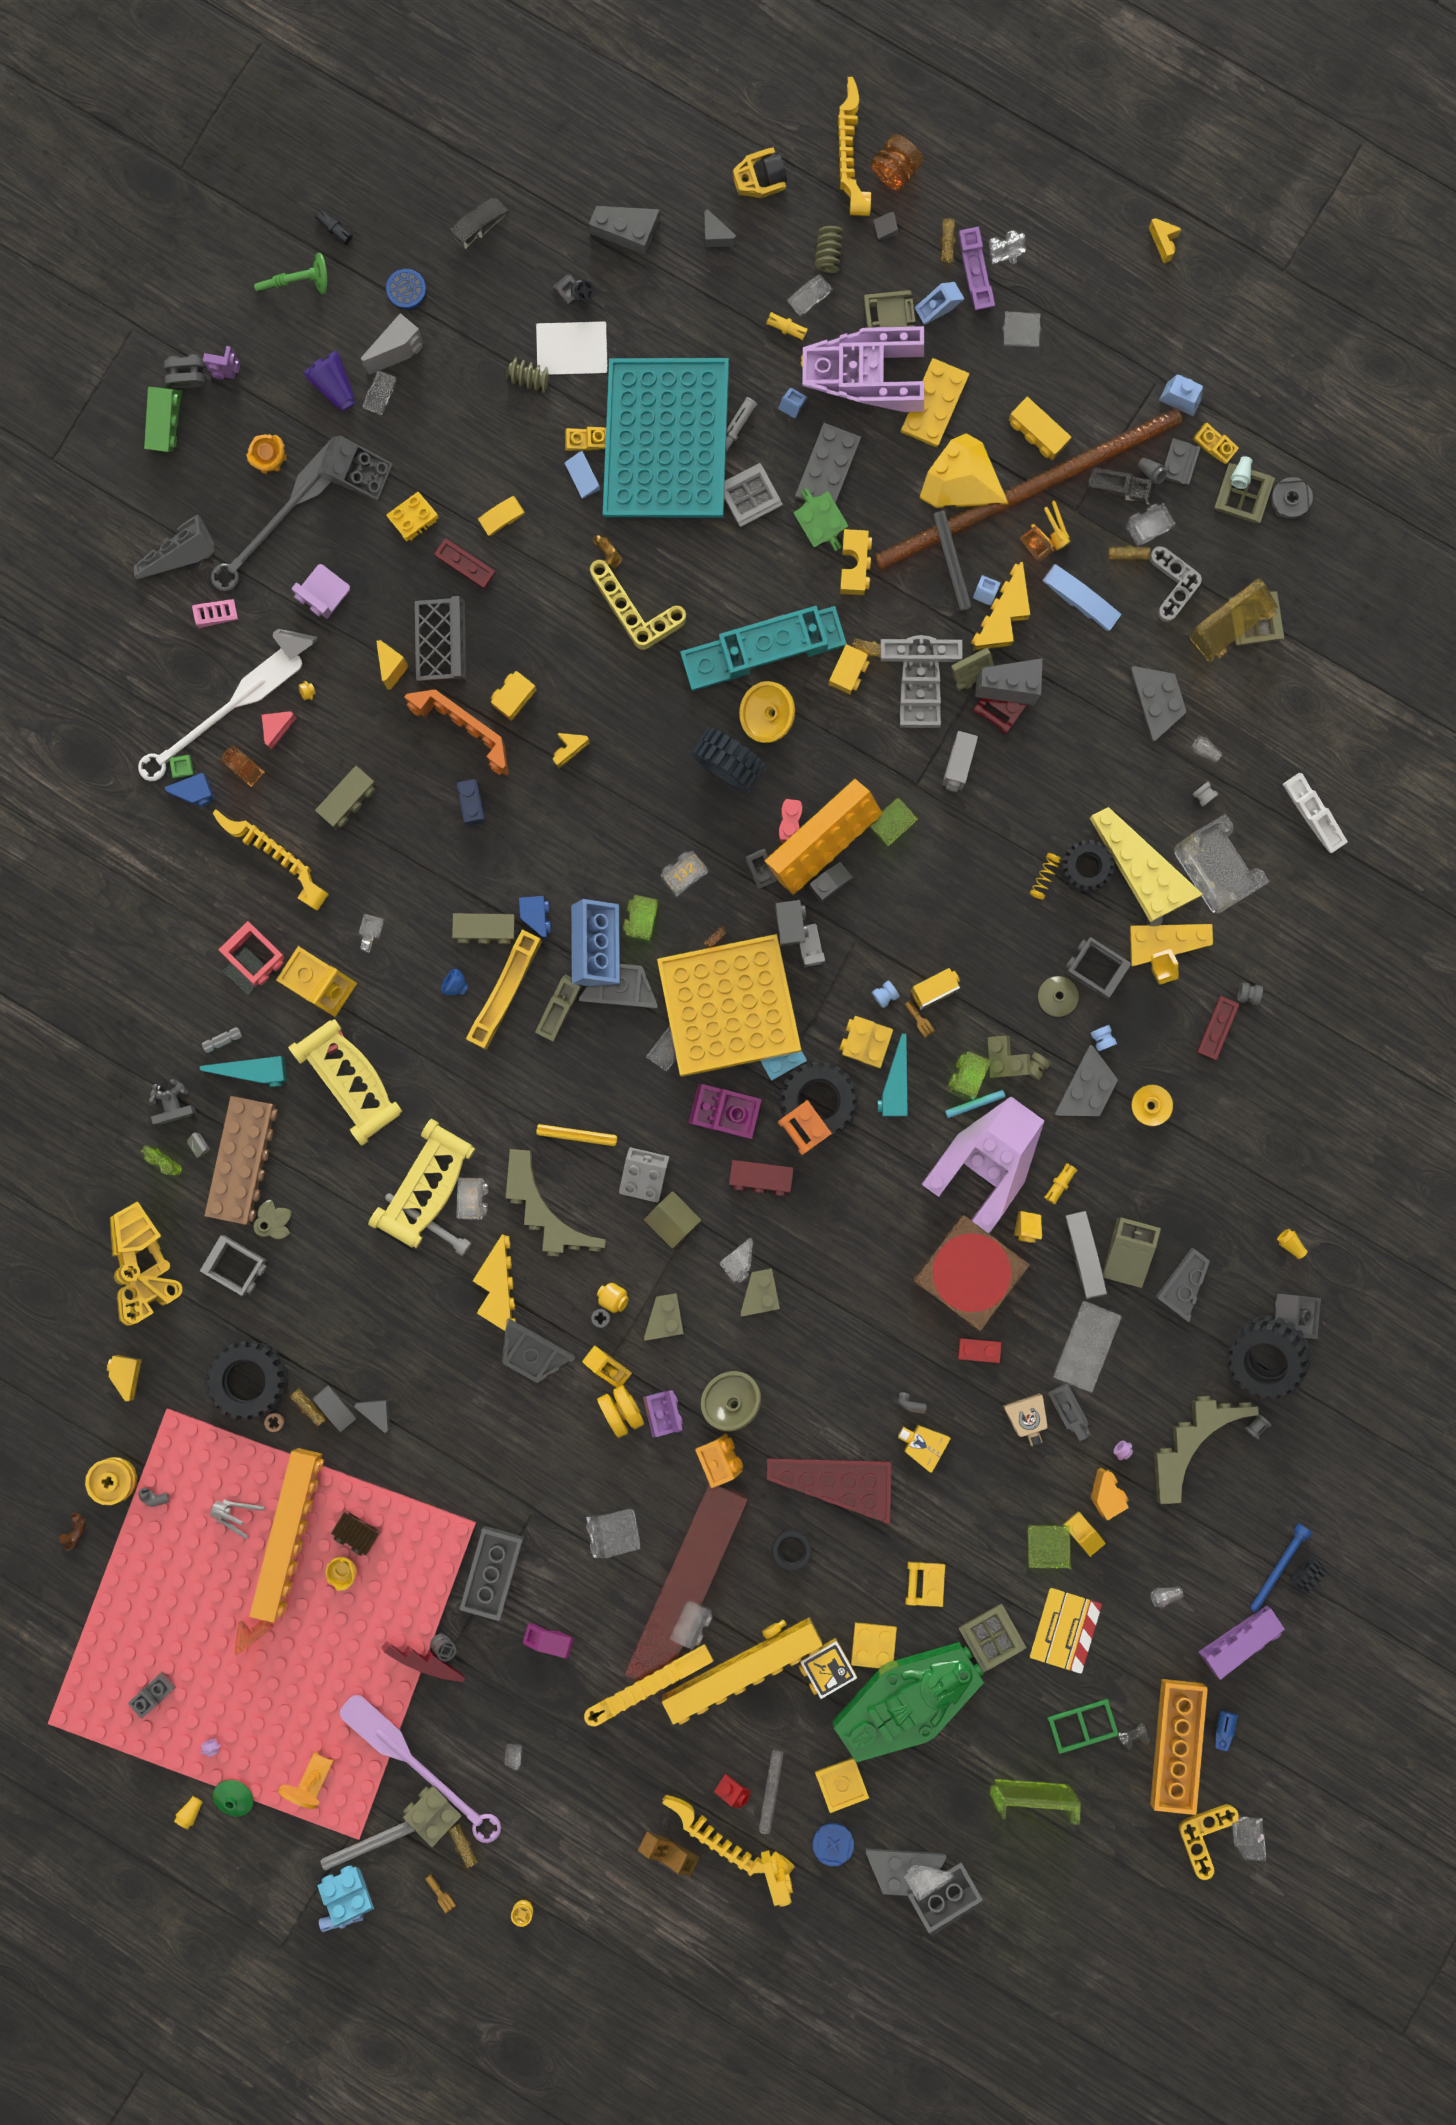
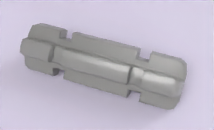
(221, 1040)

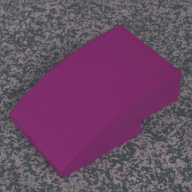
(724, 1111)

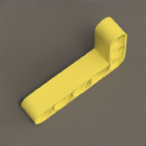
(630, 611)

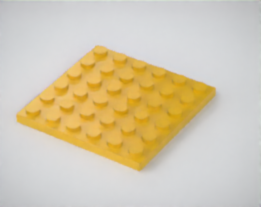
(729, 1005)

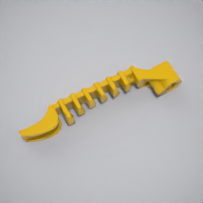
(847, 121)
(311, 894)
(649, 1685)
(686, 1813)

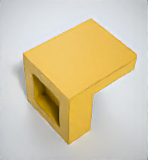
(1164, 966)

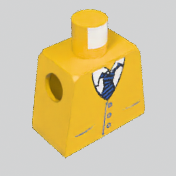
(924, 1445)

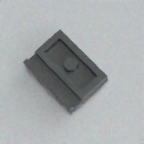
(1181, 461)

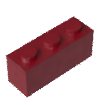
(761, 1177)

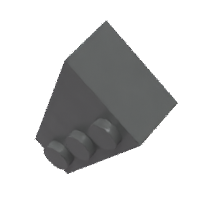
(625, 226)
(1011, 682)

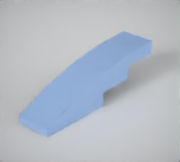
(1081, 597)

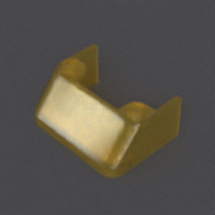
(1233, 620)

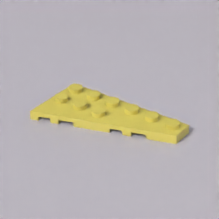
(1148, 874)

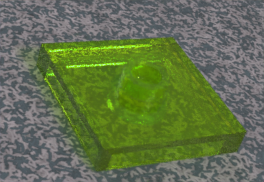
(1049, 1546)

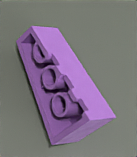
(1241, 1642)

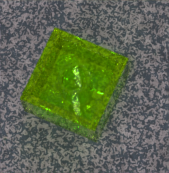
(969, 1075)

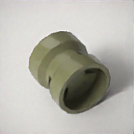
(1038, 1065)

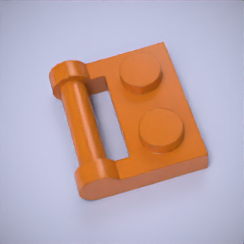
(809, 1122)

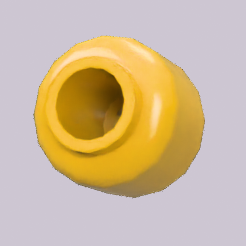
(612, 1297)

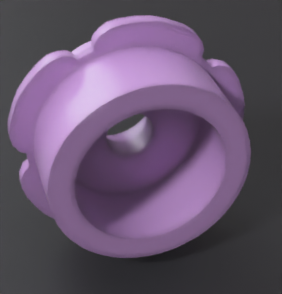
(1123, 1450)
(210, 1747)

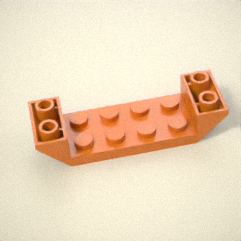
(423, 703)

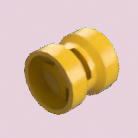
(522, 1917)

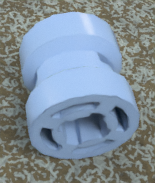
(886, 993)
(1103, 1038)

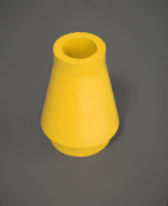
(1290, 1241)
(188, 1814)

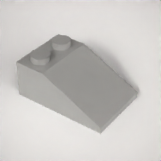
(393, 346)

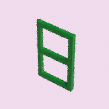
(1087, 1741)

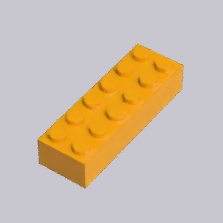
(824, 836)
(1178, 1746)

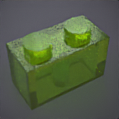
(641, 918)

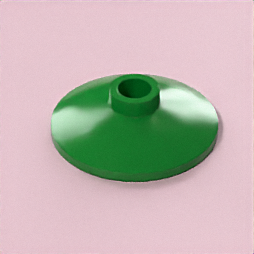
(233, 1798)

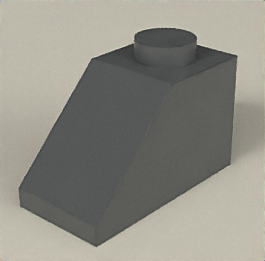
(830, 882)

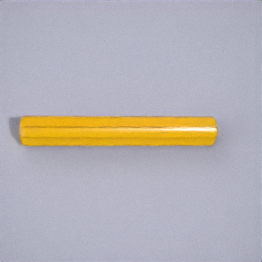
(576, 1135)

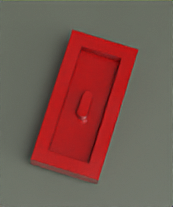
(979, 1350)

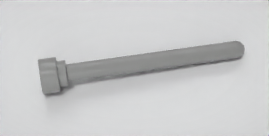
(460, 1245)

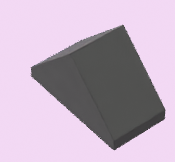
(717, 233)
(759, 869)
(376, 1412)

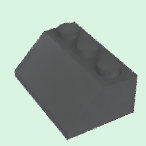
(948, 1902)

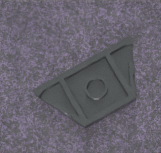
(1158, 698)
(631, 991)
(1088, 1088)
(531, 1353)
(892, 1866)

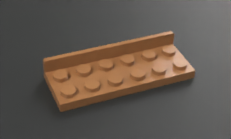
(241, 1160)

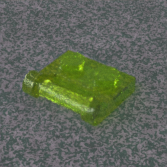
(155, 1156)

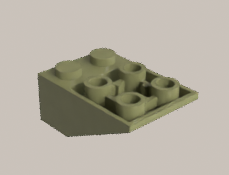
(1130, 1252)

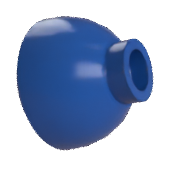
(454, 983)

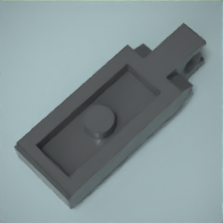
(1070, 1411)

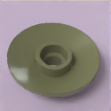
(1048, 1000)

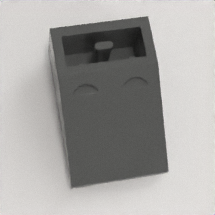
(354, 467)

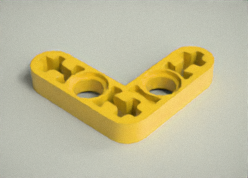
(1200, 1830)

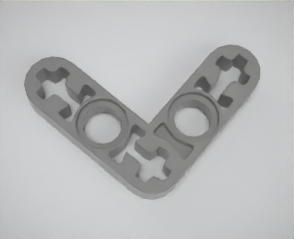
(1180, 578)

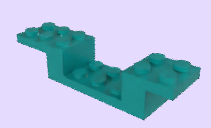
(761, 644)

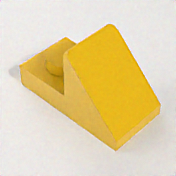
(1161, 234)
(574, 744)
(1084, 1534)

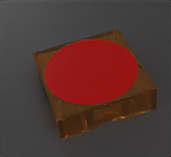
(971, 1272)

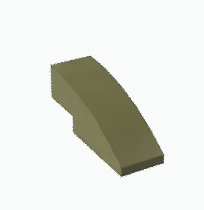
(558, 1008)

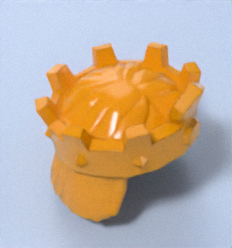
(266, 453)

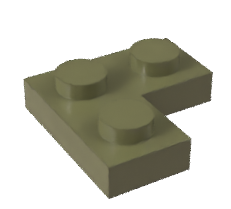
(1002, 1062)

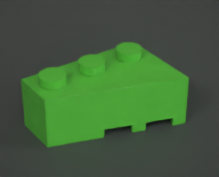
(162, 418)

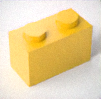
(847, 671)
(513, 695)

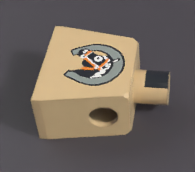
(1028, 1417)

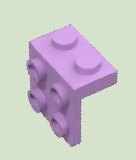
(321, 591)

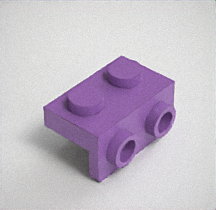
(222, 366)
(663, 1413)

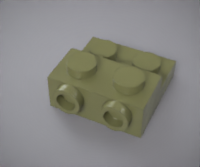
(431, 1815)

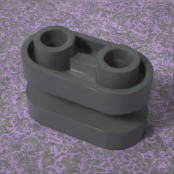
(178, 371)

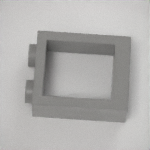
(959, 761)
(216, 1254)

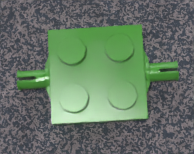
(821, 519)

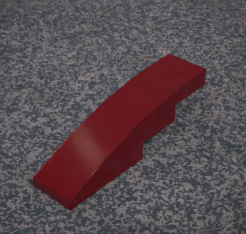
(429, 1664)

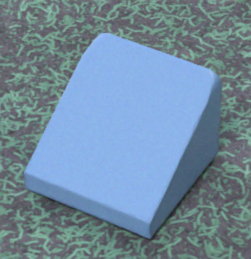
(986, 590)

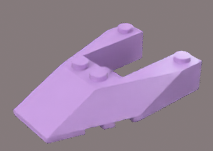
(855, 367)
(998, 1150)

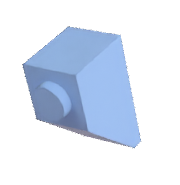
(939, 302)

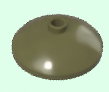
(723, 1394)

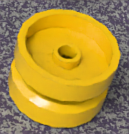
(622, 1410)
(99, 1484)

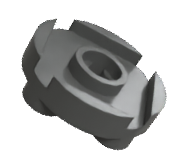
(1284, 507)

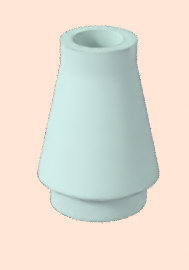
(1242, 475)

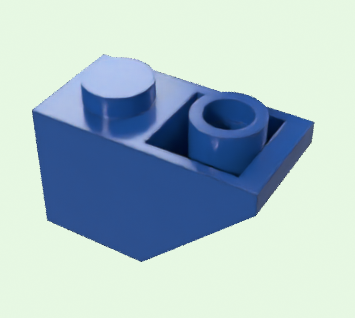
(533, 913)

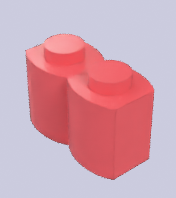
(790, 818)

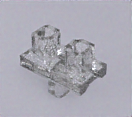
(1007, 249)

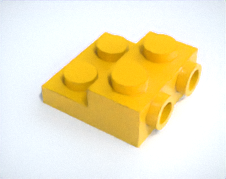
(866, 1041)
(778, 1882)

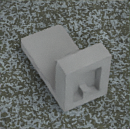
(811, 949)

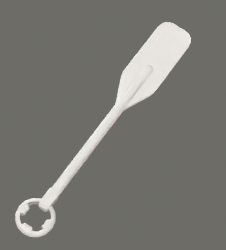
(250, 690)

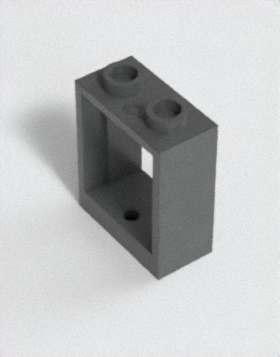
(1116, 977)

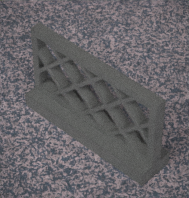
(457, 639)

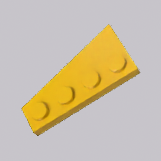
(1179, 938)

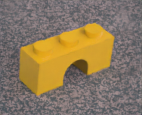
(856, 544)

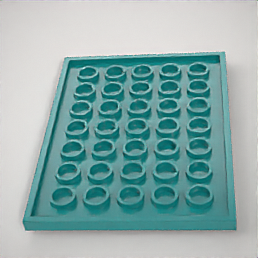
(666, 437)

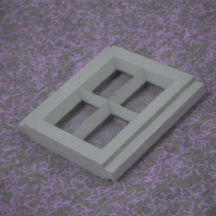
(750, 495)

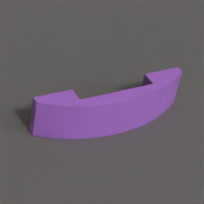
(975, 268)

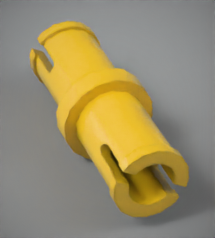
(786, 326)
(1060, 1184)

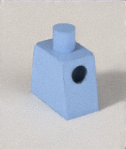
(1182, 394)

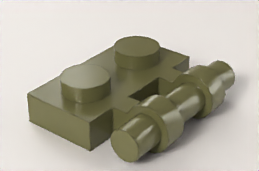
(968, 669)

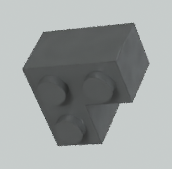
(790, 922)

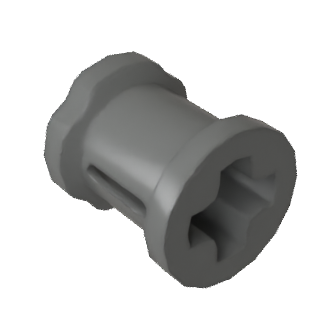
(596, 1322)
(1258, 1426)

